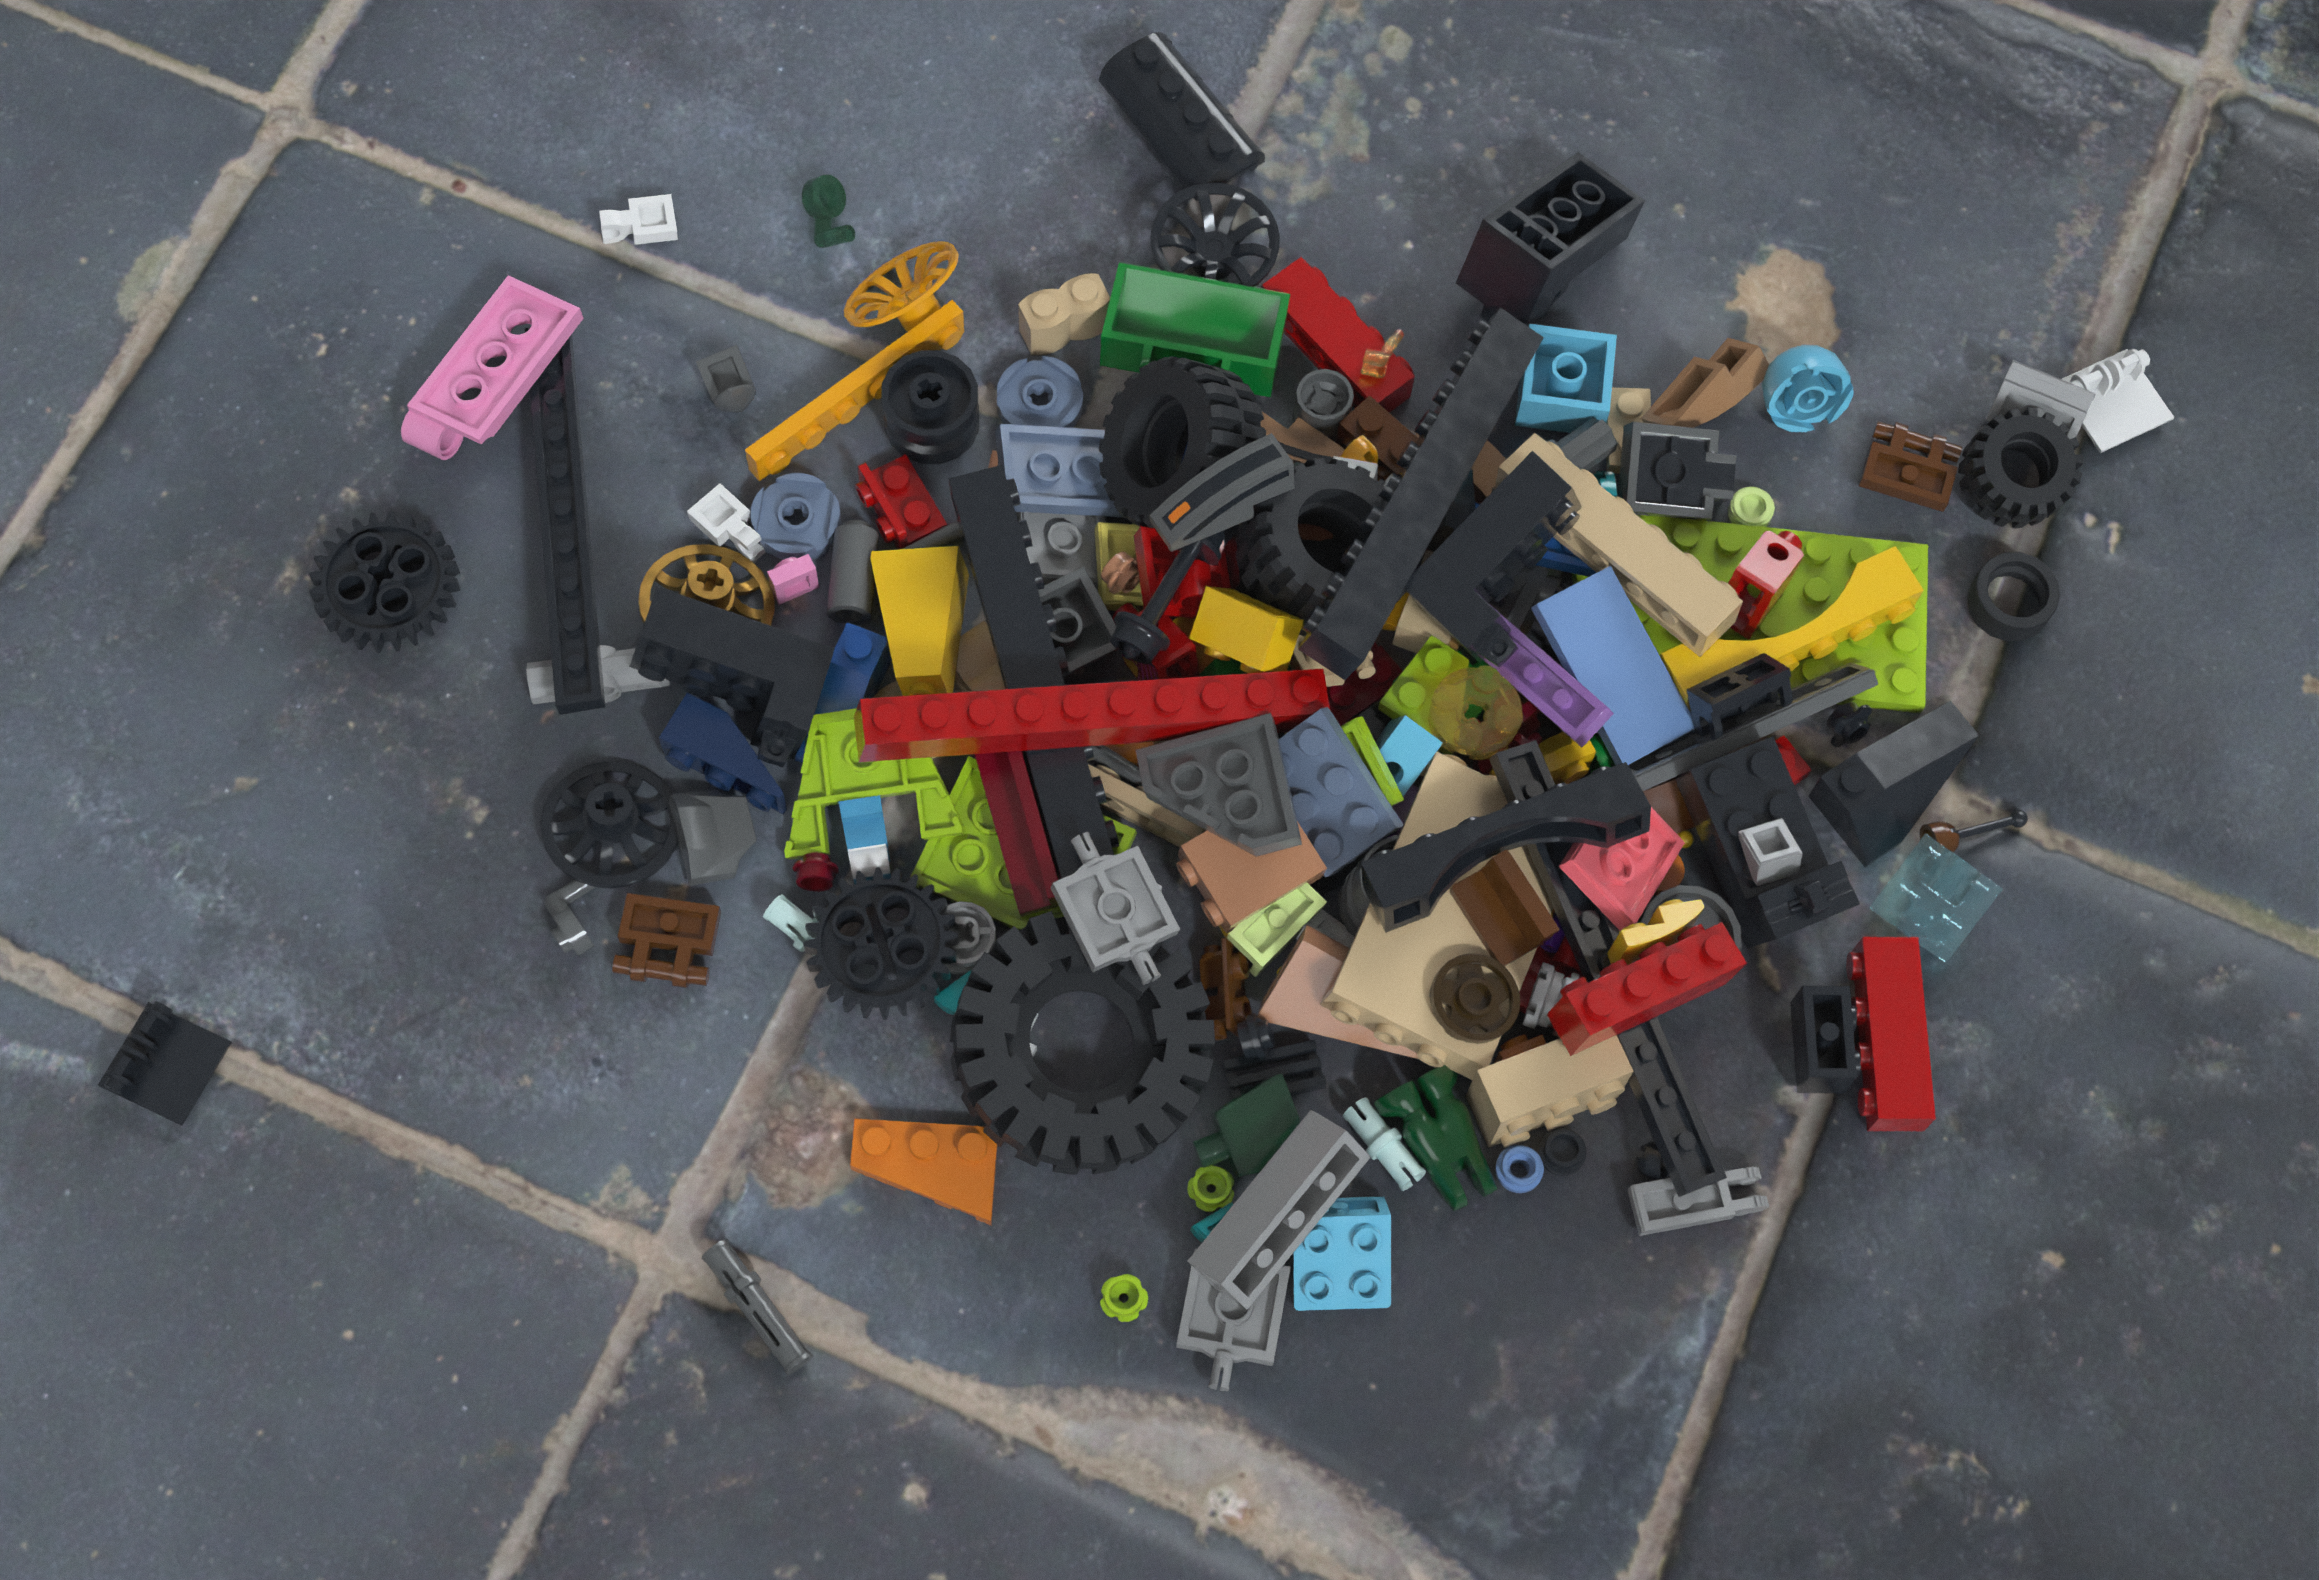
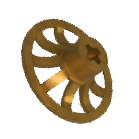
(710, 581)

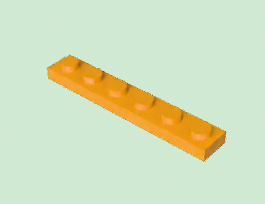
(846, 398)

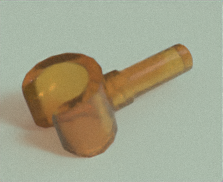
(1375, 361)

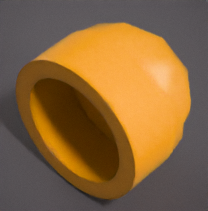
(1361, 450)

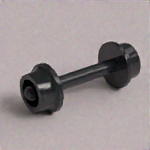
(1139, 636)

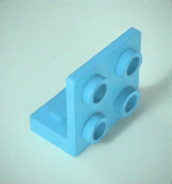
(1345, 1258)

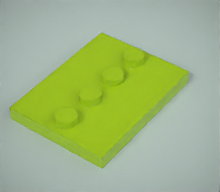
(973, 865)

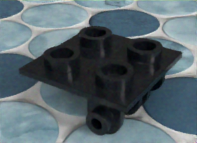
(165, 1063)

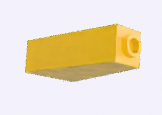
(922, 614)

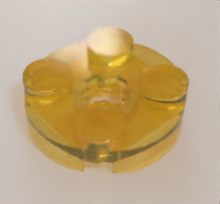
(1467, 736)

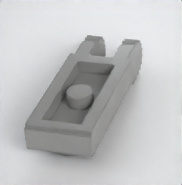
(1660, 1209)

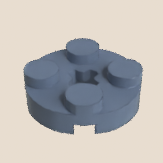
(1036, 377)
(780, 500)

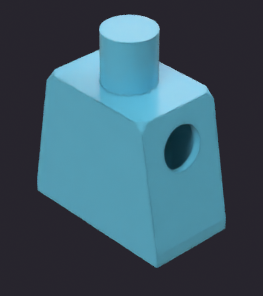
(1406, 750)

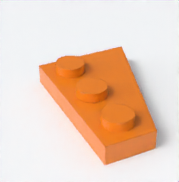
(930, 1159)

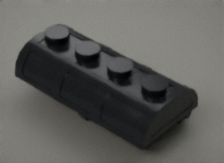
(1178, 113)

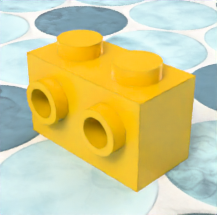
(1245, 630)

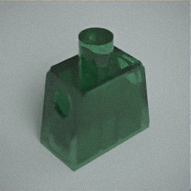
(1250, 1127)

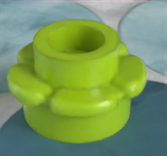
(1211, 1176)
(1127, 1285)

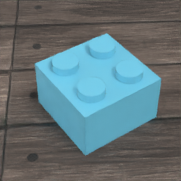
(1567, 380)

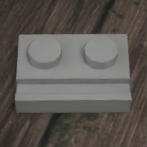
(2034, 389)

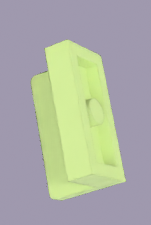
(1275, 927)

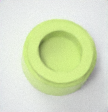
(1751, 507)

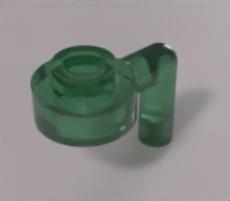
(831, 205)

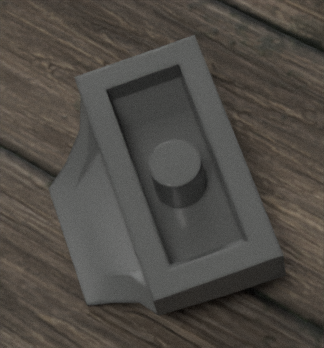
(711, 833)

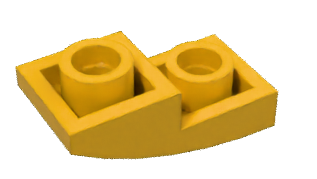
(1665, 926)

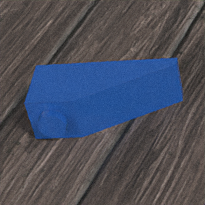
(854, 672)

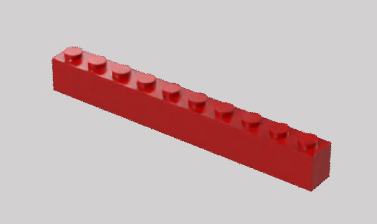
(1080, 714)

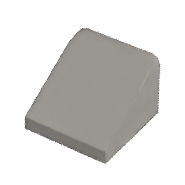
(1770, 852)

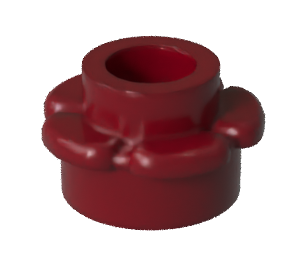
(815, 872)

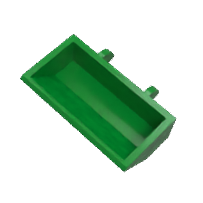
(1195, 319)

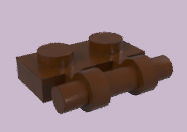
(1909, 475)
(666, 925)

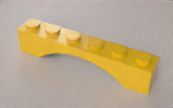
(1875, 592)

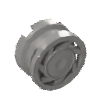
(975, 935)
(1545, 996)

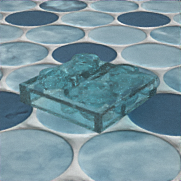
(1936, 898)

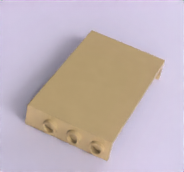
(1391, 973)

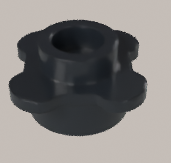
(1849, 723)

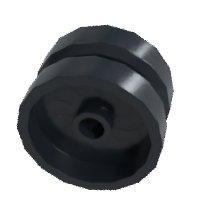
(930, 406)

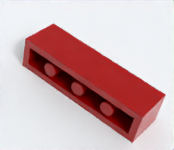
(1335, 337)
(1892, 1034)

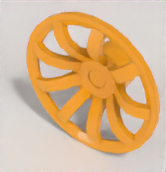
(915, 297)

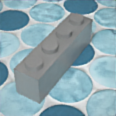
(1279, 1209)

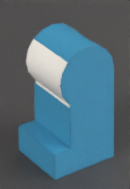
(865, 836)

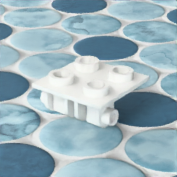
(2123, 399)

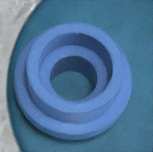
(1524, 1156)

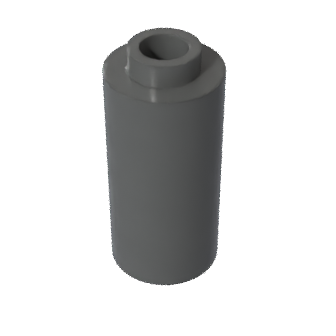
(852, 573)

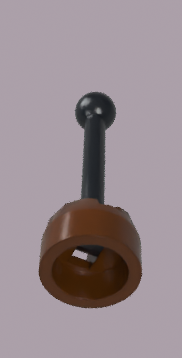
(1949, 837)

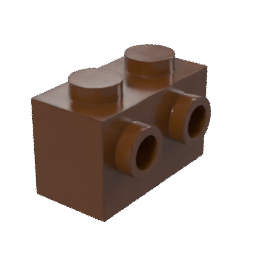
(1381, 430)

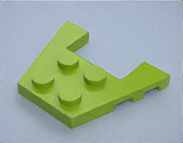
(835, 775)

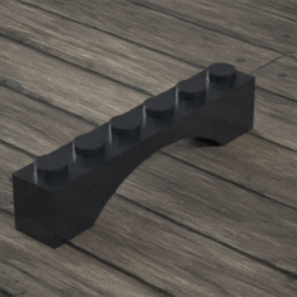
(1592, 811)

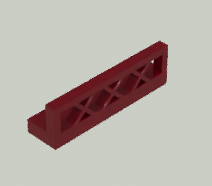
(1019, 830)

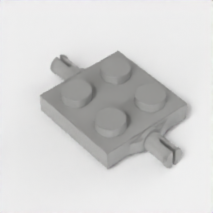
(1115, 908)
(1228, 1331)

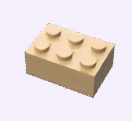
(1546, 1089)

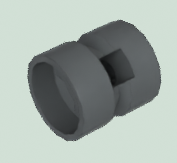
(1323, 401)

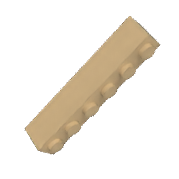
(1649, 567)

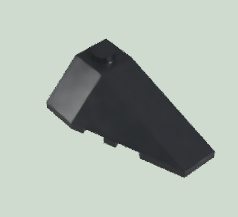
(1889, 785)

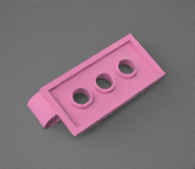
(437, 414)

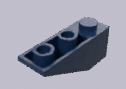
(712, 744)

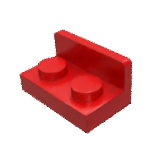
(900, 502)

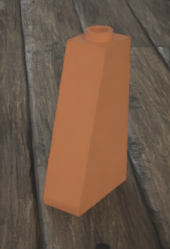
(1301, 985)

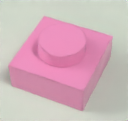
(793, 578)

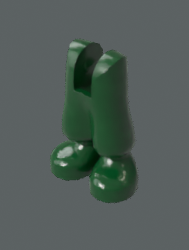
(1440, 1142)

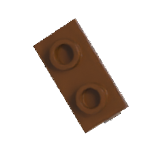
(1225, 970)

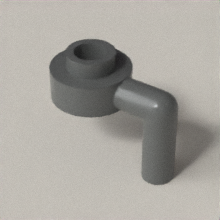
(568, 930)

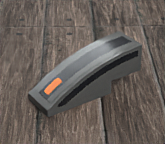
(1224, 493)

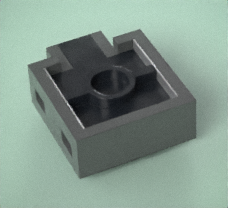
(1674, 471)

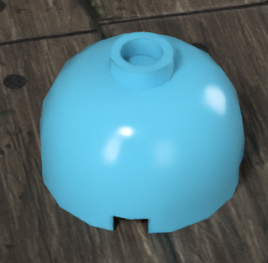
(1806, 388)

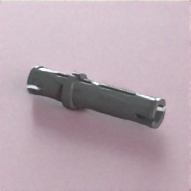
(744, 1290)

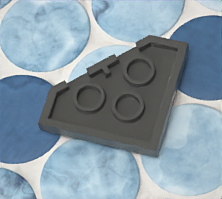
(1226, 783)

